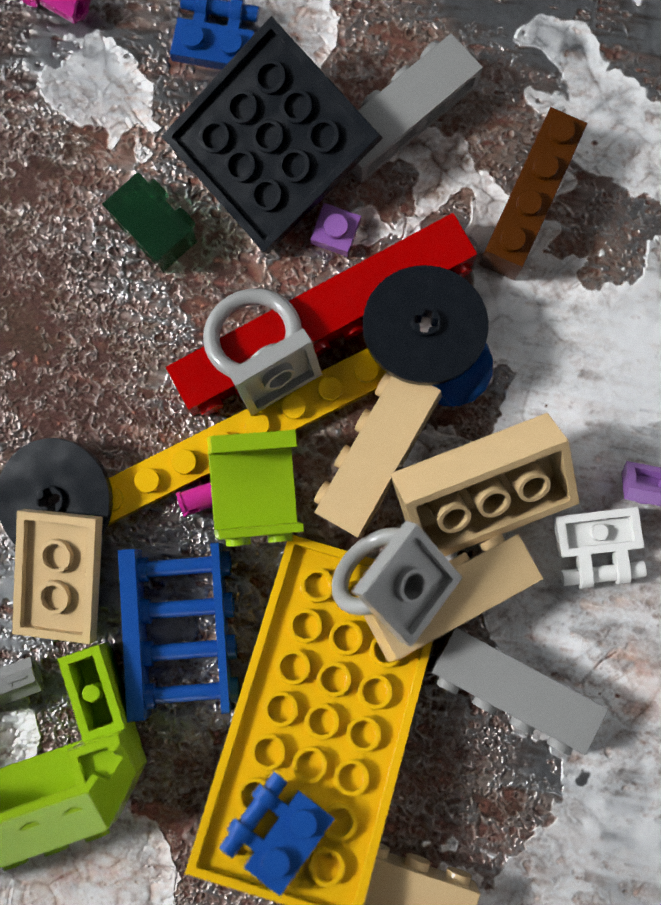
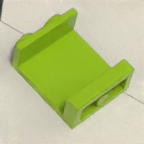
(253, 486)

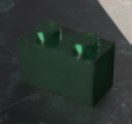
(150, 221)

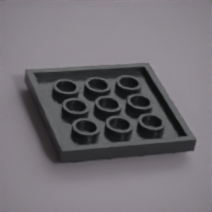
(271, 136)

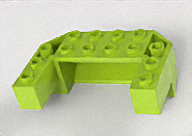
(79, 786)

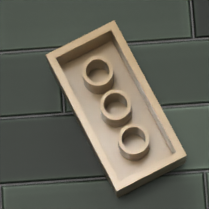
(489, 485)

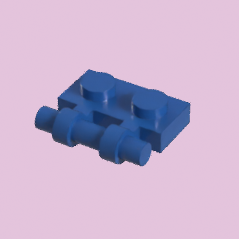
(209, 43)
(287, 842)

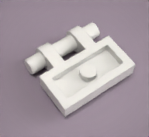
(600, 533)

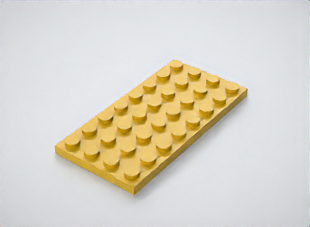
(325, 719)

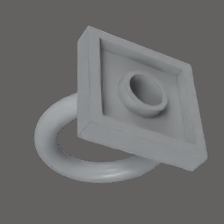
(272, 369)
(402, 584)

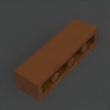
(533, 194)

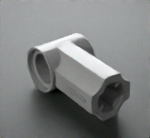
(20, 680)

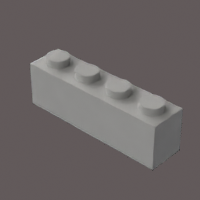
(417, 99)
(517, 690)

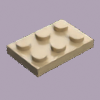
(57, 575)

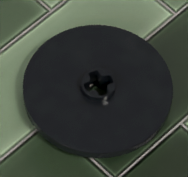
(394, 332)
(54, 468)

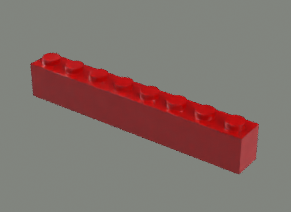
(325, 310)

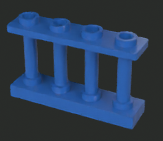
(140, 653)

